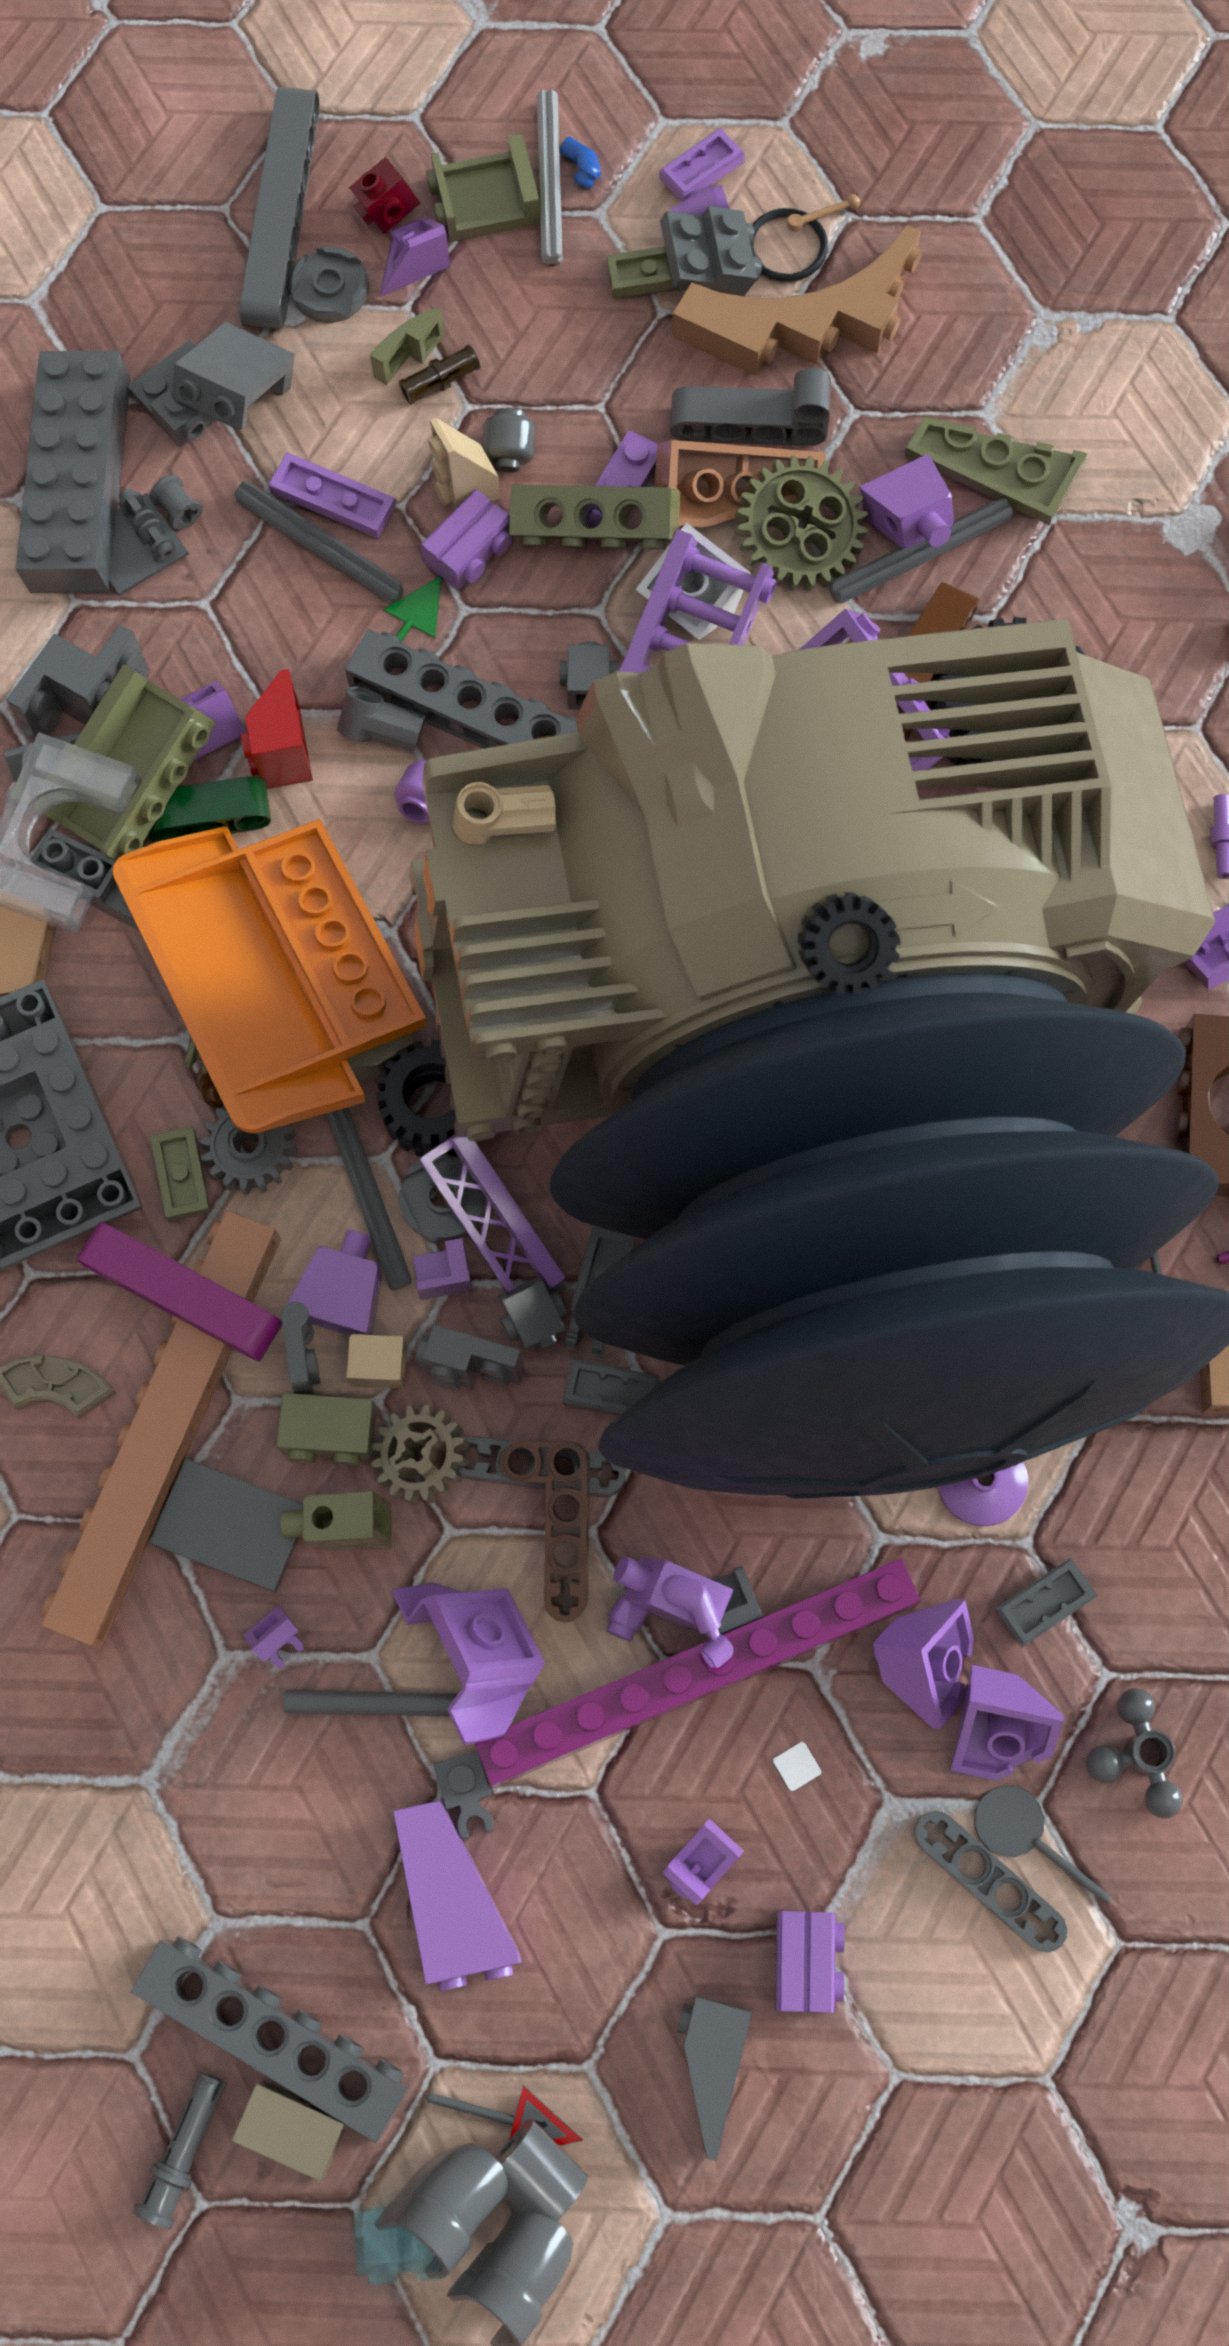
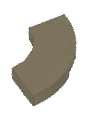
(55, 1381)

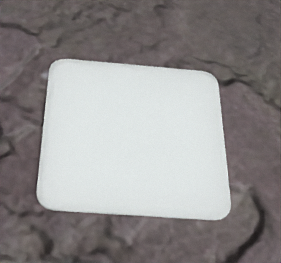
(797, 1766)

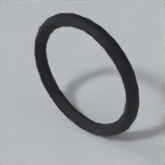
(789, 277)

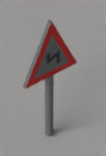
(528, 2108)

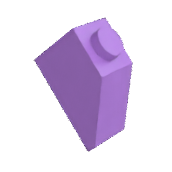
(923, 1659)
(1002, 1725)

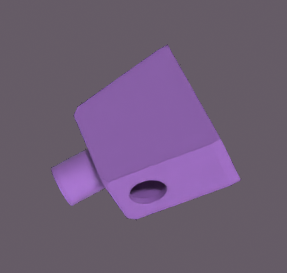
(910, 504)
(341, 1287)

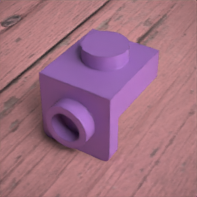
(702, 1862)

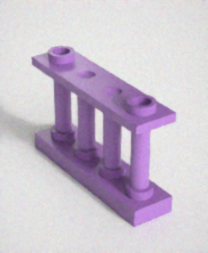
(668, 597)

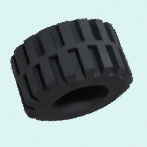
(396, 1089)

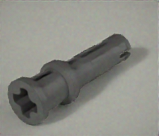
(172, 2172)

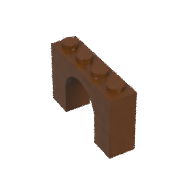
(1205, 1062)

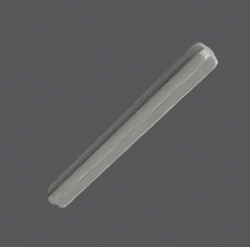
(549, 177)

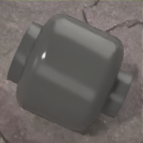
(509, 439)

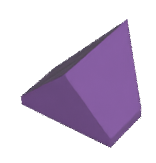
(415, 253)

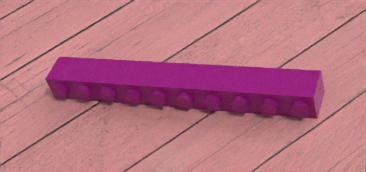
(688, 1678)

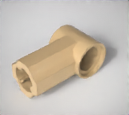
(508, 811)

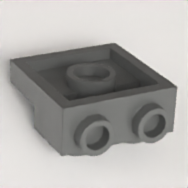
(711, 250)
(154, 395)
(457, 1357)

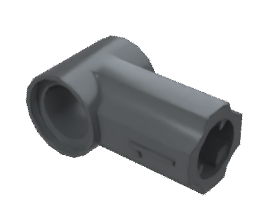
(369, 717)

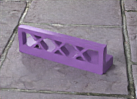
(503, 1205)

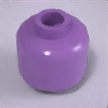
(410, 794)

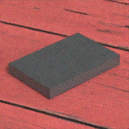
(226, 1525)

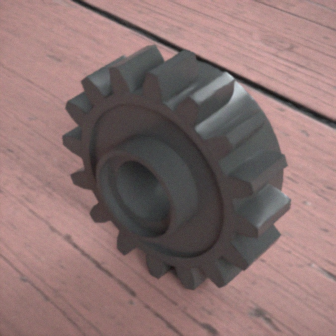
(249, 1169)

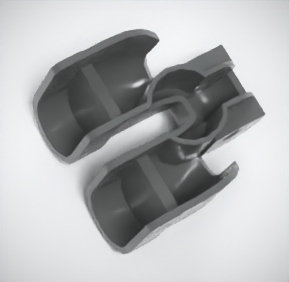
(530, 2254)

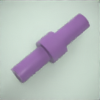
(1220, 834)

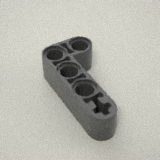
(753, 414)

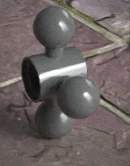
(1107, 1764)

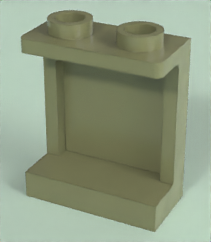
(485, 192)

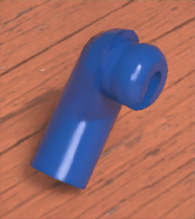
(585, 159)

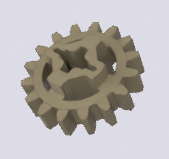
(401, 1458)

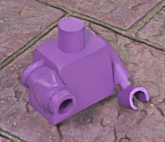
(674, 1596)

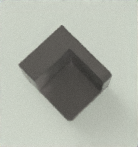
(742, 1604)

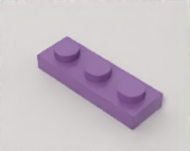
(332, 495)

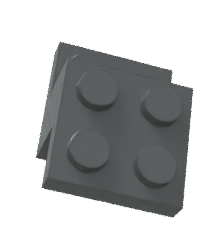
(71, 681)

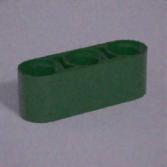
(200, 807)

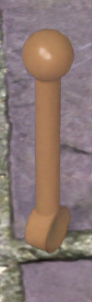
(796, 221)

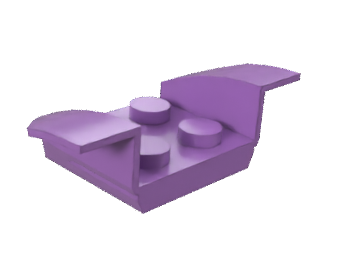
(487, 1648)

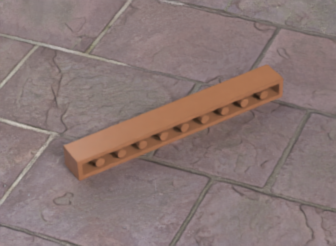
(154, 1445)

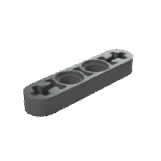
(481, 1469)
(993, 1876)

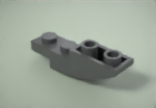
(87, 866)

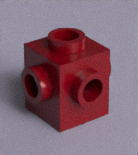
(383, 196)

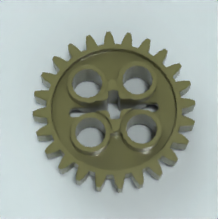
(814, 490)

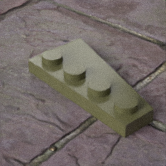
(1024, 474)

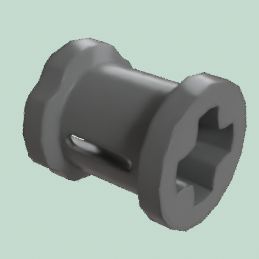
(175, 502)

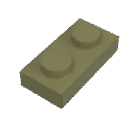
(639, 272)
(180, 1174)

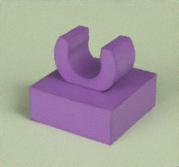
(271, 1634)

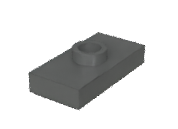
(605, 1387)
(1045, 1602)

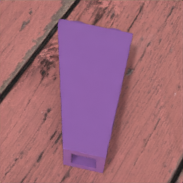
(450, 1904)

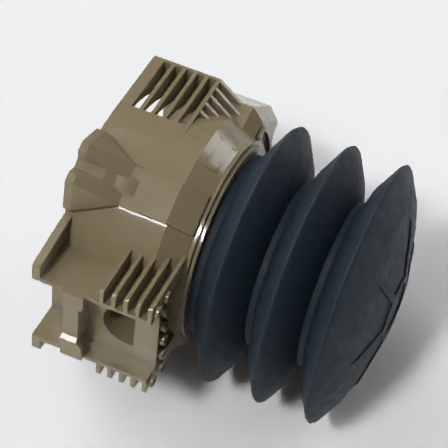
(875, 1210)

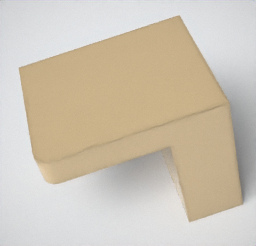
(376, 1361)

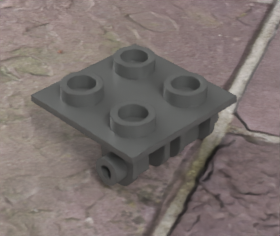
(141, 542)

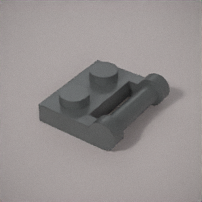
(301, 1361)

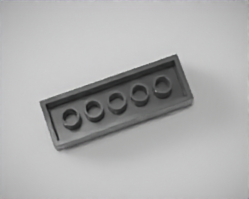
(73, 472)

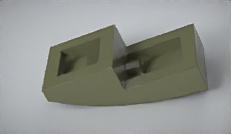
(412, 339)

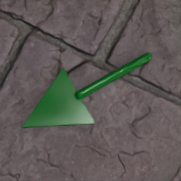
(418, 609)

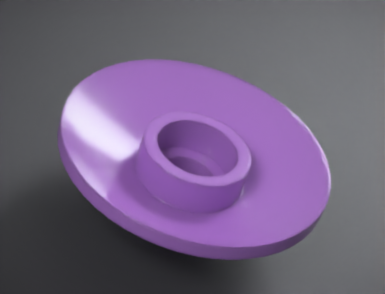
(987, 1504)

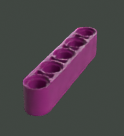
(180, 1291)

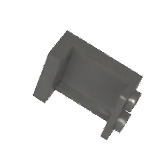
(230, 373)

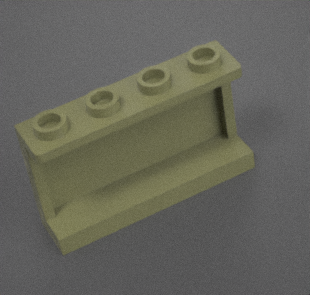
(152, 734)

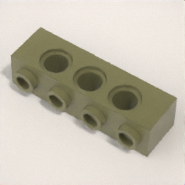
(533, 502)

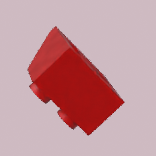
(277, 736)

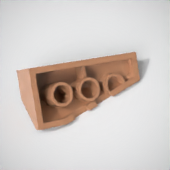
(716, 476)

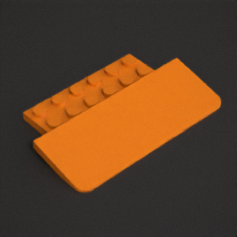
(269, 967)

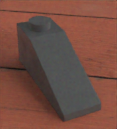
(713, 2052)

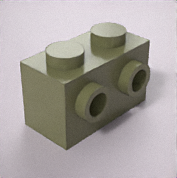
(326, 1428)

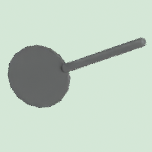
(1011, 1825)

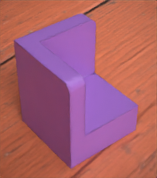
(443, 1271)

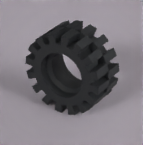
(875, 961)

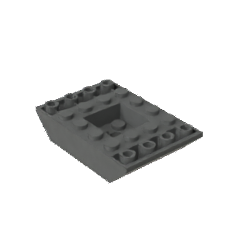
(73, 1164)

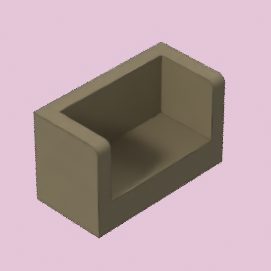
(289, 2130)

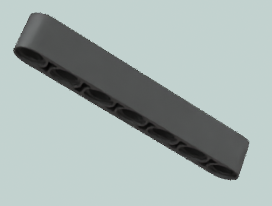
(279, 208)

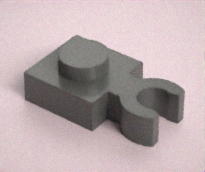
(463, 1785)

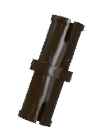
(439, 374)

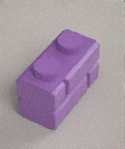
(467, 540)
(807, 1961)

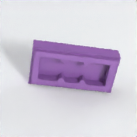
(702, 165)

